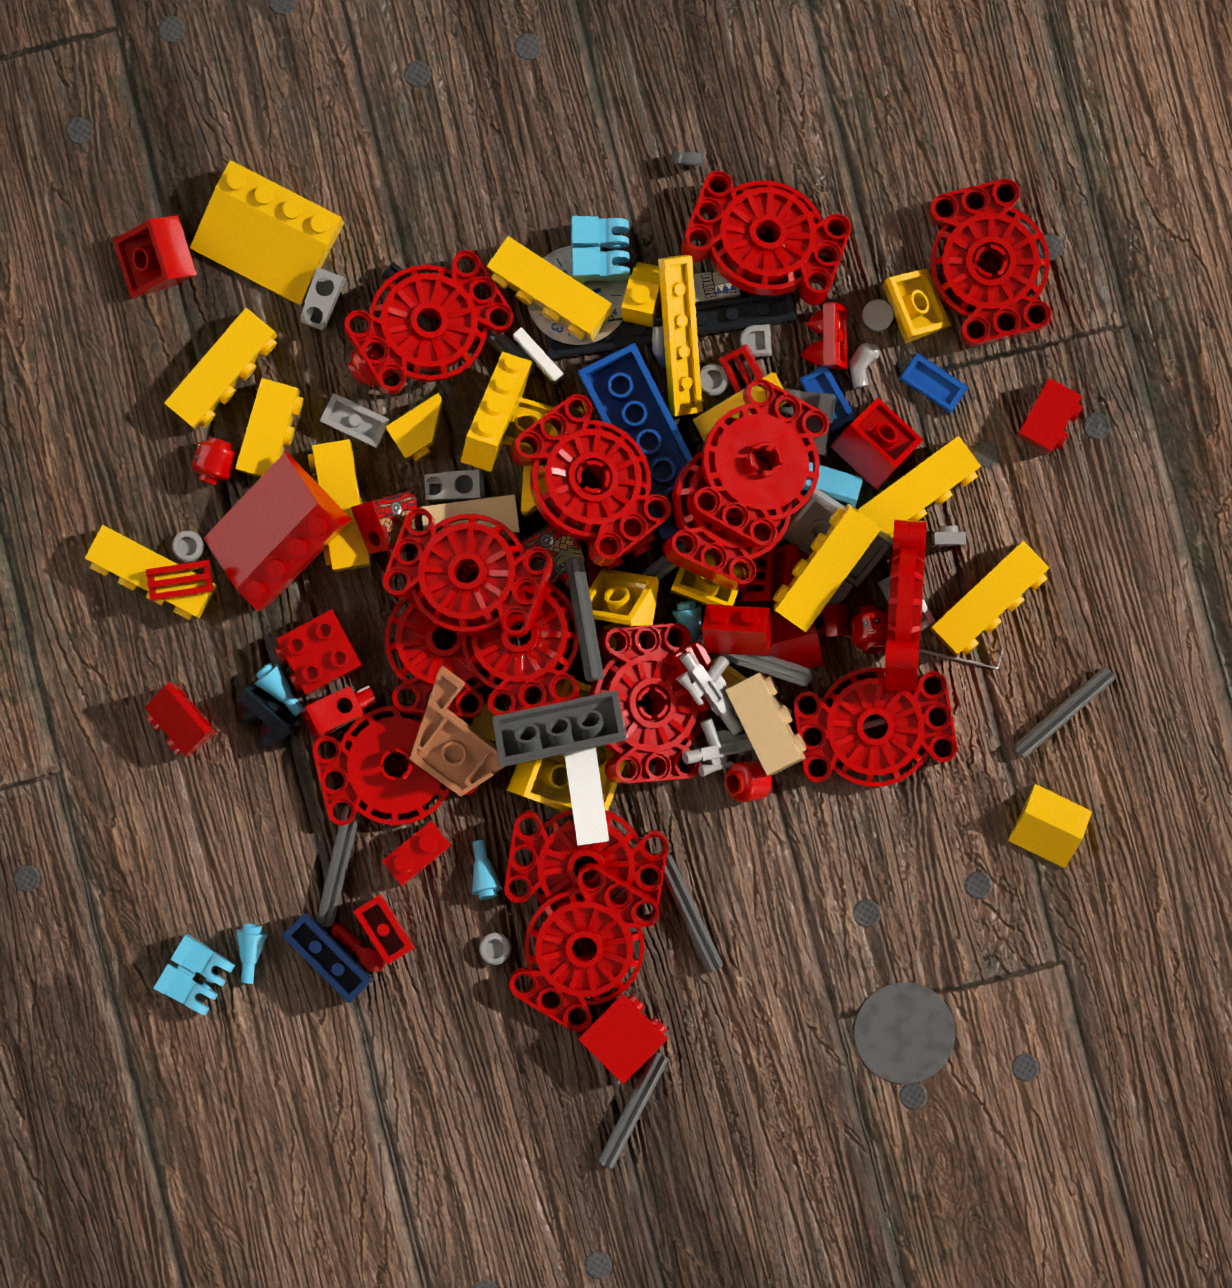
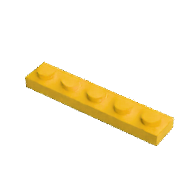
(680, 335)

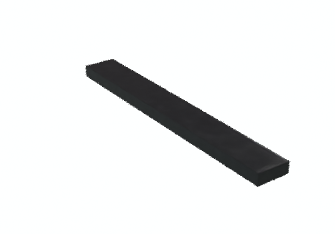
(711, 318)

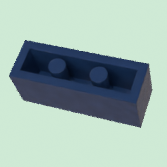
(327, 957)

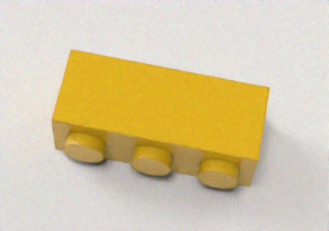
(269, 427)

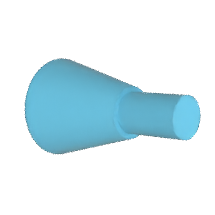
(690, 616)
(275, 683)
(485, 880)
(250, 944)

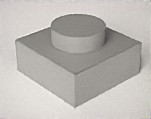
(948, 537)

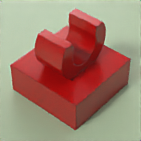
(836, 620)

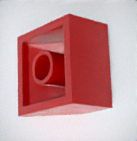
(154, 256)
(876, 443)
(179, 720)

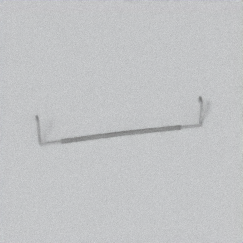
(963, 660)

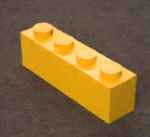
(550, 289)
(221, 369)
(496, 411)
(339, 479)
(922, 486)
(129, 560)
(826, 567)
(989, 598)

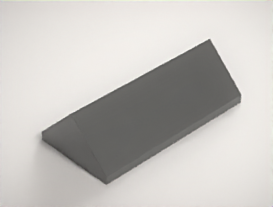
(559, 728)

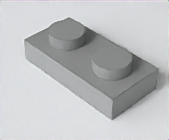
(355, 420)

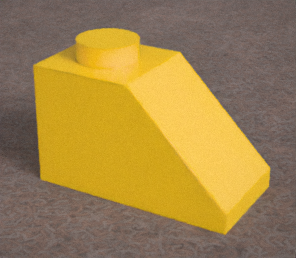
(642, 295)
(417, 429)

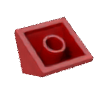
(794, 644)

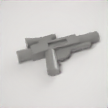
(711, 686)
(720, 745)

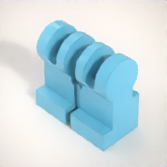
(587, 260)
(179, 981)

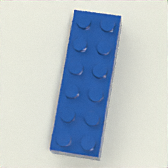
(631, 401)

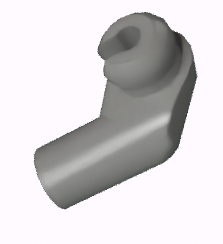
(658, 345)
(858, 363)

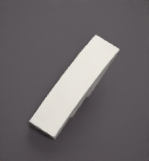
(586, 796)

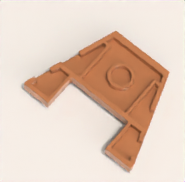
(450, 746)

